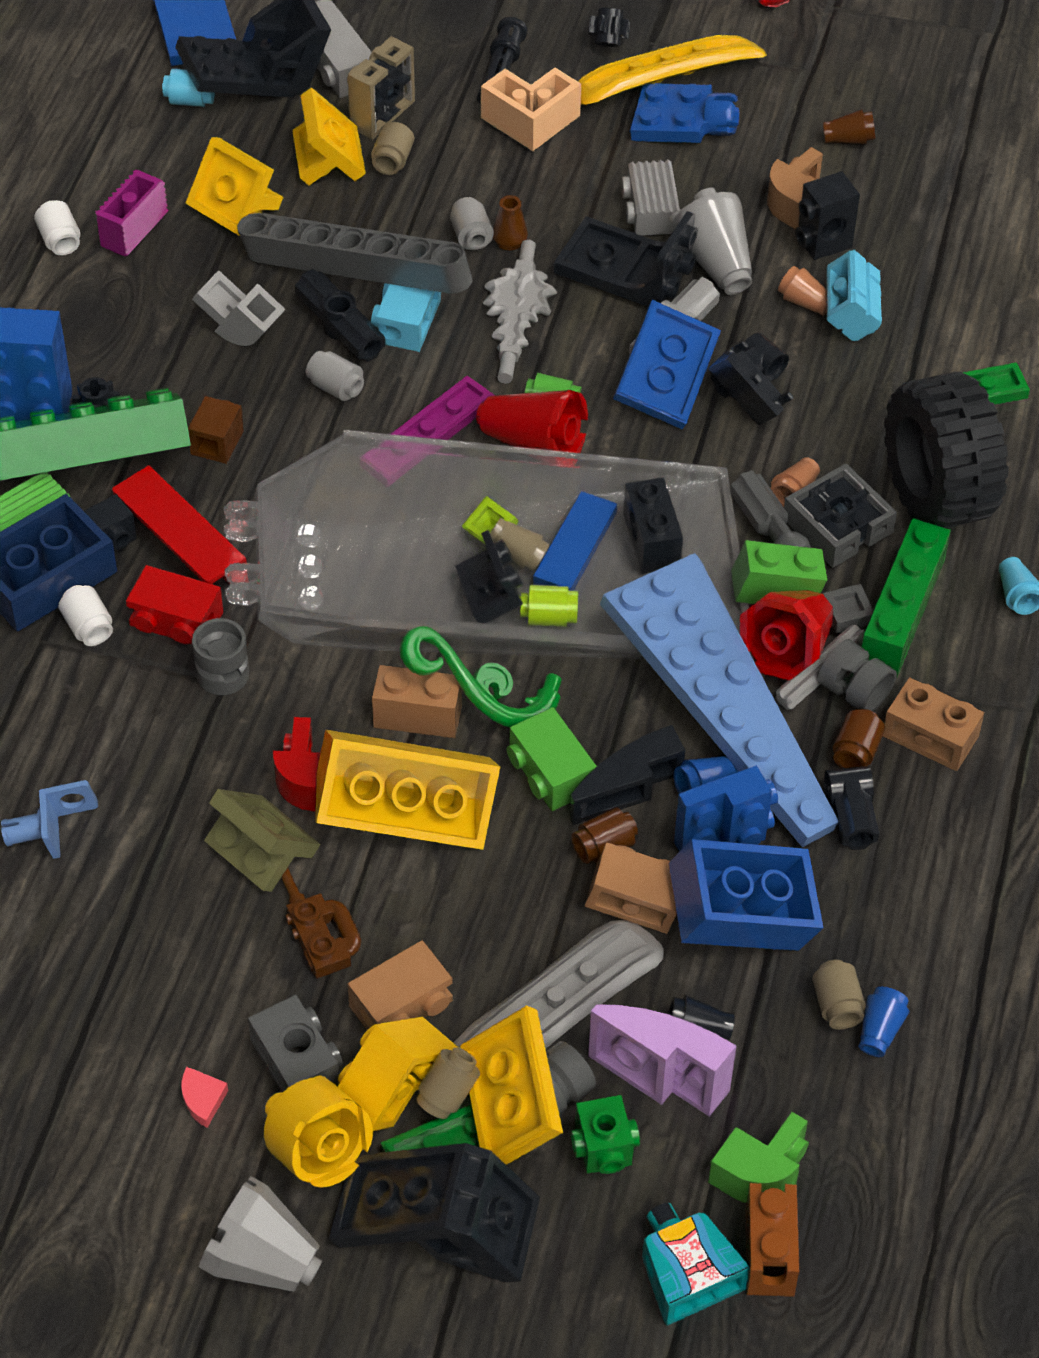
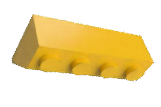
(405, 789)

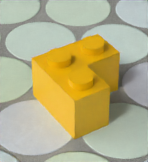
(391, 1067)

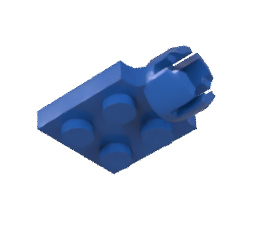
(683, 113)

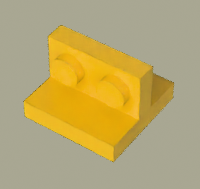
(326, 141)
(231, 185)

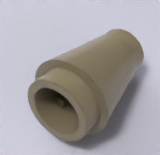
(524, 545)

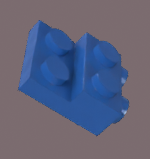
(727, 810)

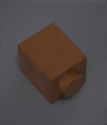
(216, 429)

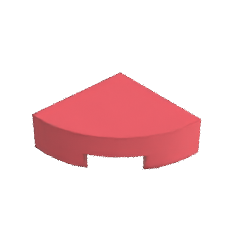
(202, 1095)

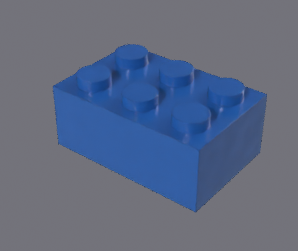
(32, 363)
(745, 895)

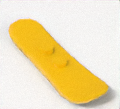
(664, 64)

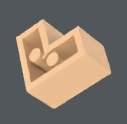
(530, 111)

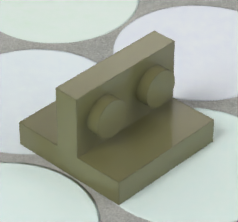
(257, 837)

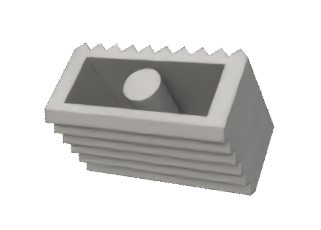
(651, 197)

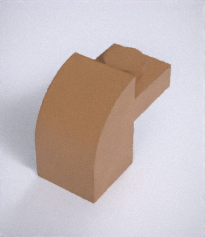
(787, 185)

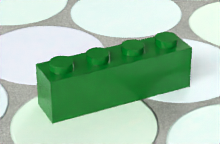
(906, 593)

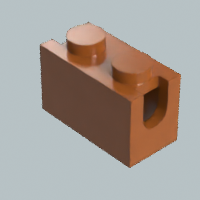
(772, 1239)

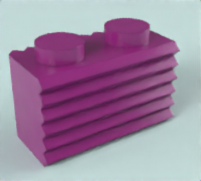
(131, 212)

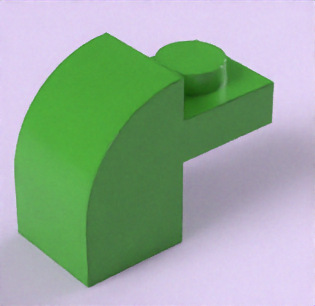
(749, 1161)

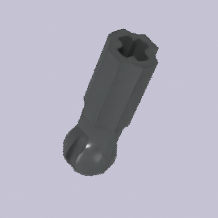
(765, 510)

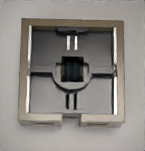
(381, 86)

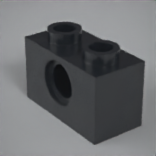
(827, 215)
(652, 524)

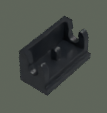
(748, 384)

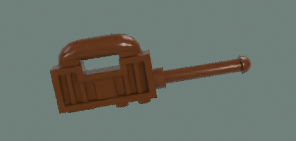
(309, 925)

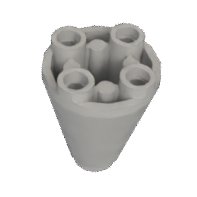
(721, 238)

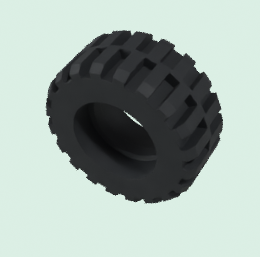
(946, 450)

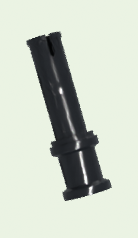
(505, 40)

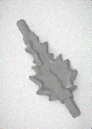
(518, 300)

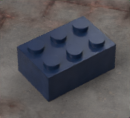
(48, 556)

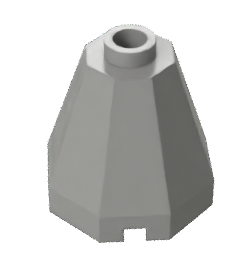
(261, 1242)

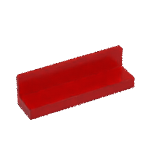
(178, 525)

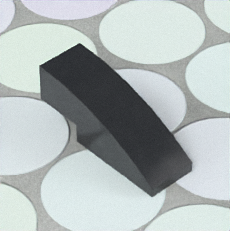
(628, 775)

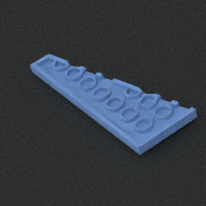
(701, 657)

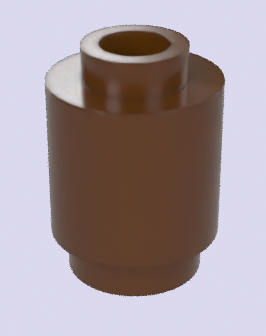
(858, 739)
(607, 827)

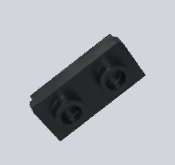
(490, 581)

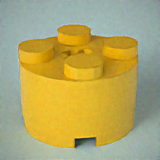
(317, 1131)

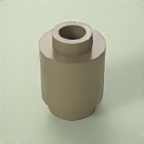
(392, 148)
(839, 994)
(448, 1082)

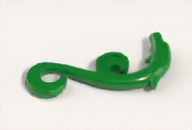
(477, 686)

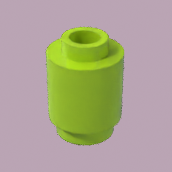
(549, 605)

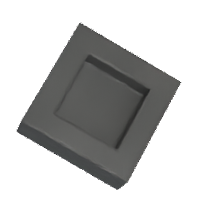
(849, 607)

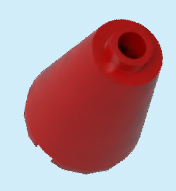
(536, 419)

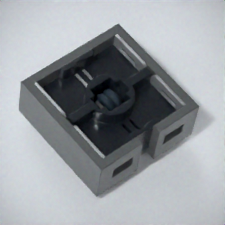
(840, 514)

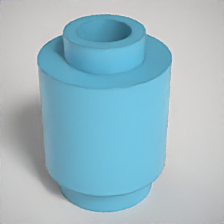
(182, 90)

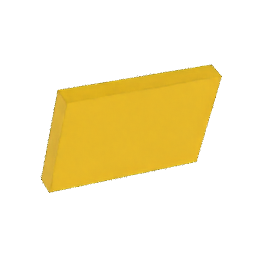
(515, 1090)

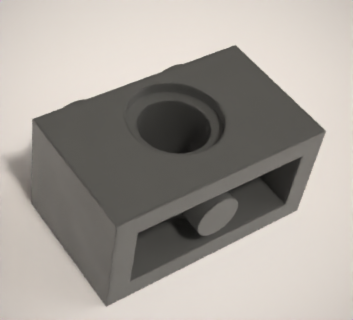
(292, 1026)

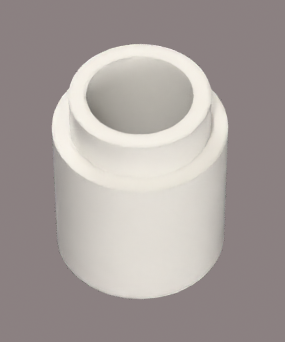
(57, 227)
(86, 615)

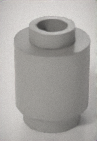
(471, 224)
(335, 375)

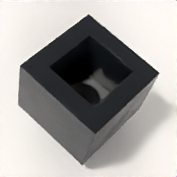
(114, 520)

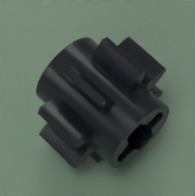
(609, 27)
(95, 391)

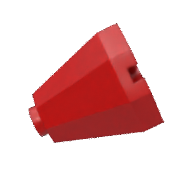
(787, 631)

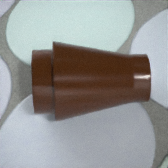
(851, 128)
(510, 225)

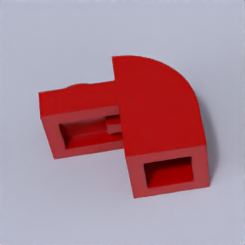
(298, 766)

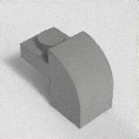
(239, 316)

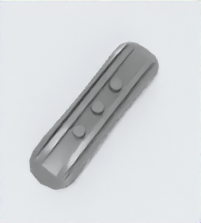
(579, 980)

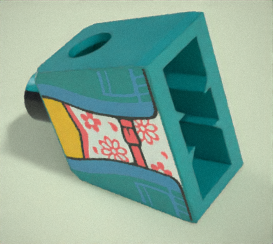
(690, 1263)

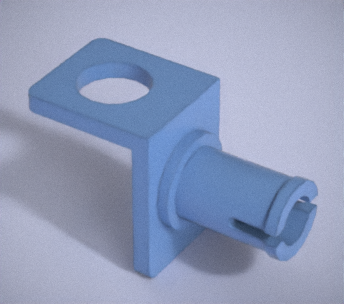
(45, 822)

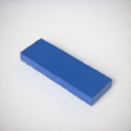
(576, 542)

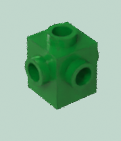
(604, 1135)

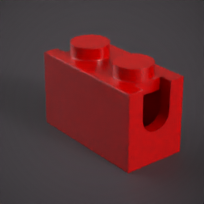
(172, 604)

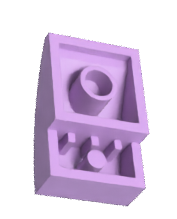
(662, 1055)

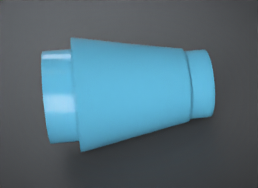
(1019, 586)

